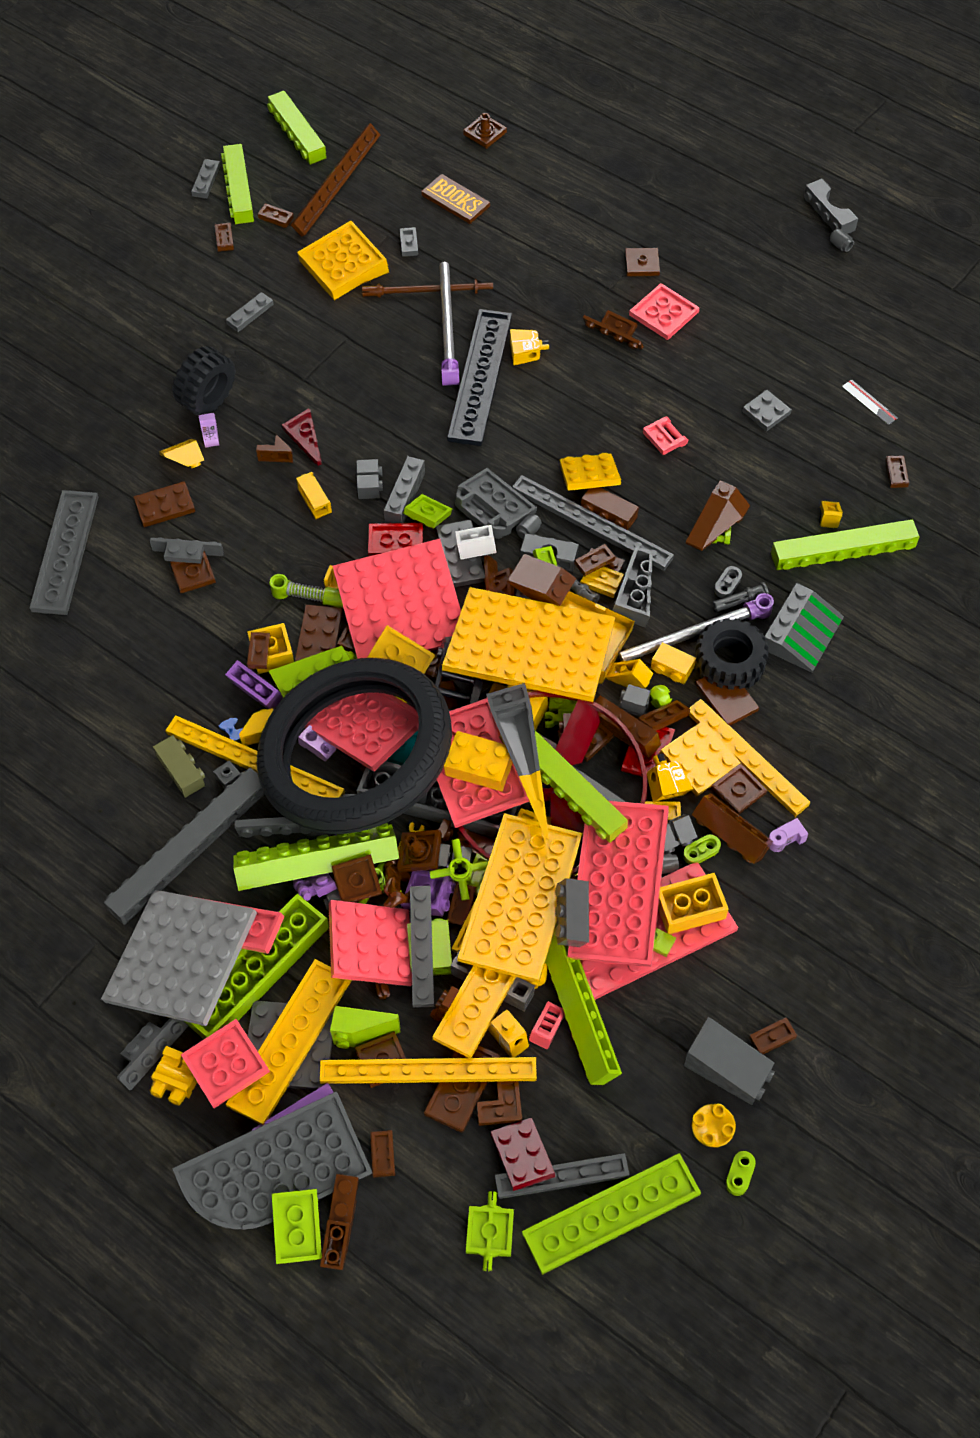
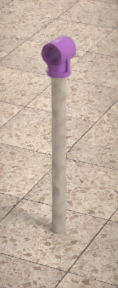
(450, 368)
(750, 610)

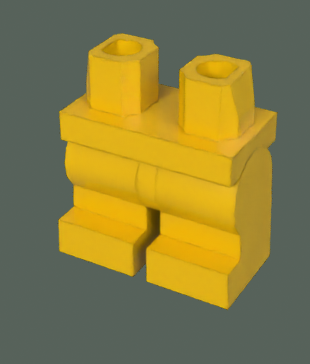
(174, 1076)

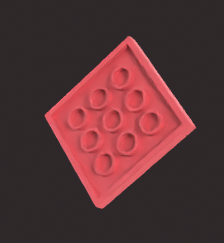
(369, 943)

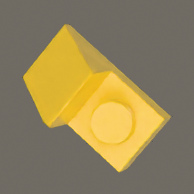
(831, 514)

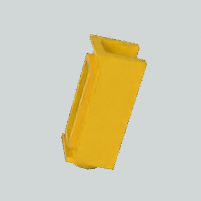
(313, 495)

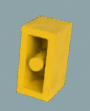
(673, 663)

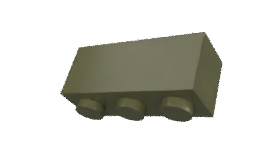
(179, 765)

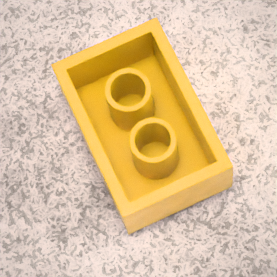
(478, 761)
(692, 903)

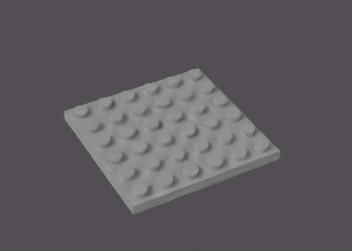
(179, 957)

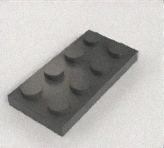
(462, 571)

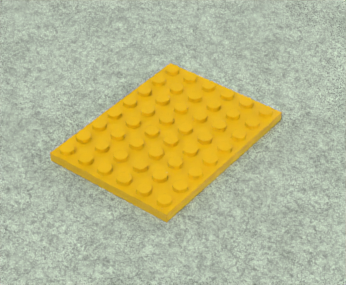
(529, 643)

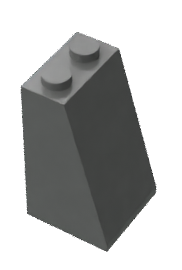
(729, 1062)

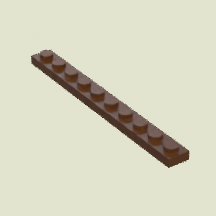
(335, 180)

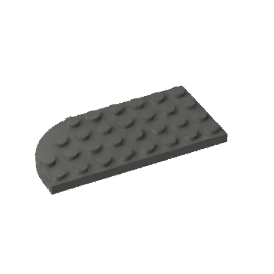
(286, 1155)

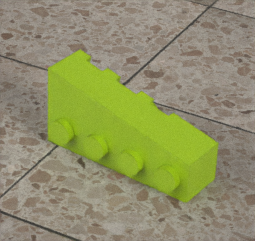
(290, 675)

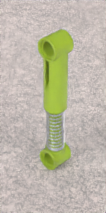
(329, 595)

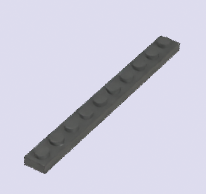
(590, 521)

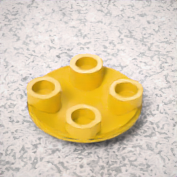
(713, 1125)

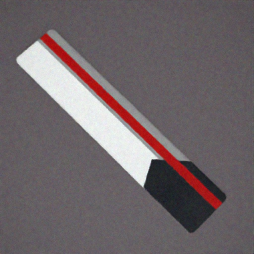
(870, 402)

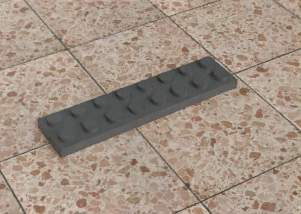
(64, 552)

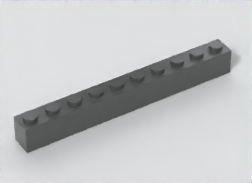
(185, 846)

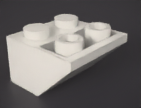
(475, 542)

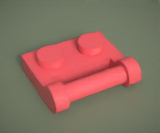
(661, 438)

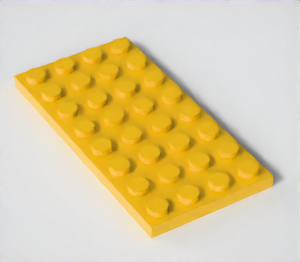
(518, 900)

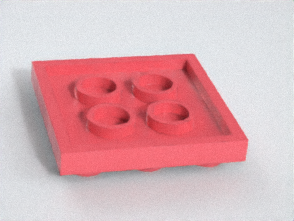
(664, 311)
(225, 1063)

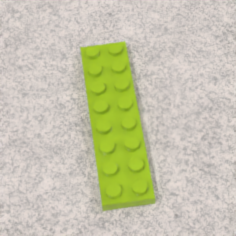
(610, 1213)

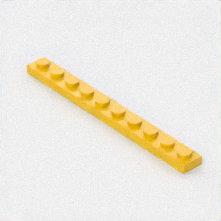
(244, 756)
(427, 1070)

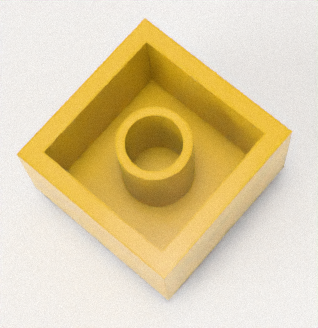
(280, 649)

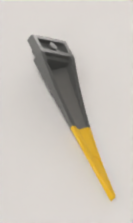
(515, 722)

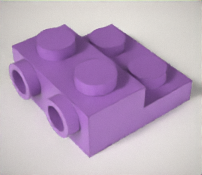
(440, 890)

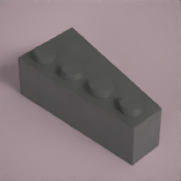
(634, 593)

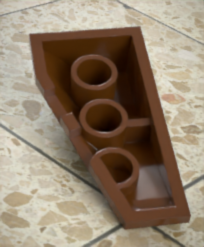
(721, 512)

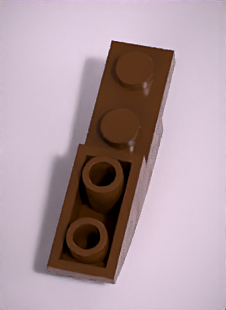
(340, 1222)

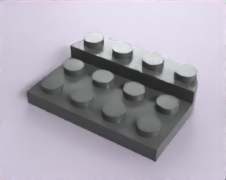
(492, 502)

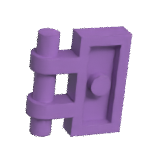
(314, 885)

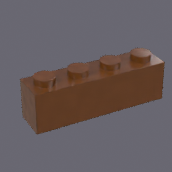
(646, 737)
(732, 828)

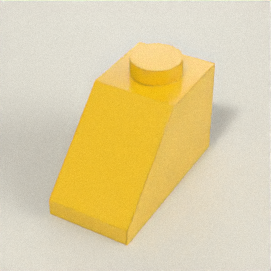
(630, 672)
(253, 729)

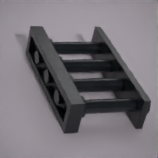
(475, 683)

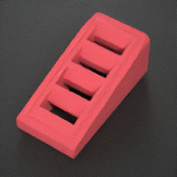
(541, 1036)

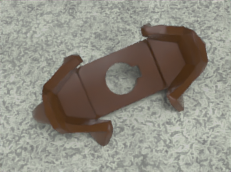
(392, 884)

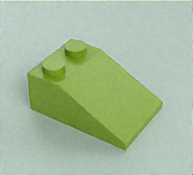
(357, 1026)

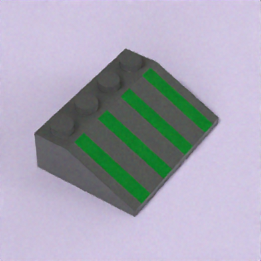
(803, 628)

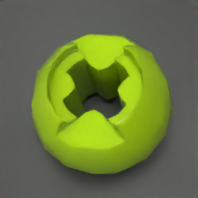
(660, 696)

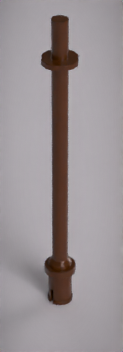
(380, 290)

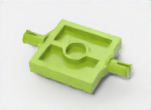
(489, 1231)

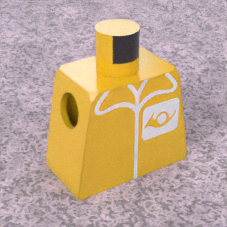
(526, 346)
(667, 779)
(507, 1032)

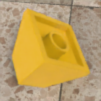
(185, 453)

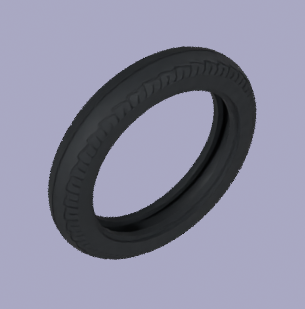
(387, 799)

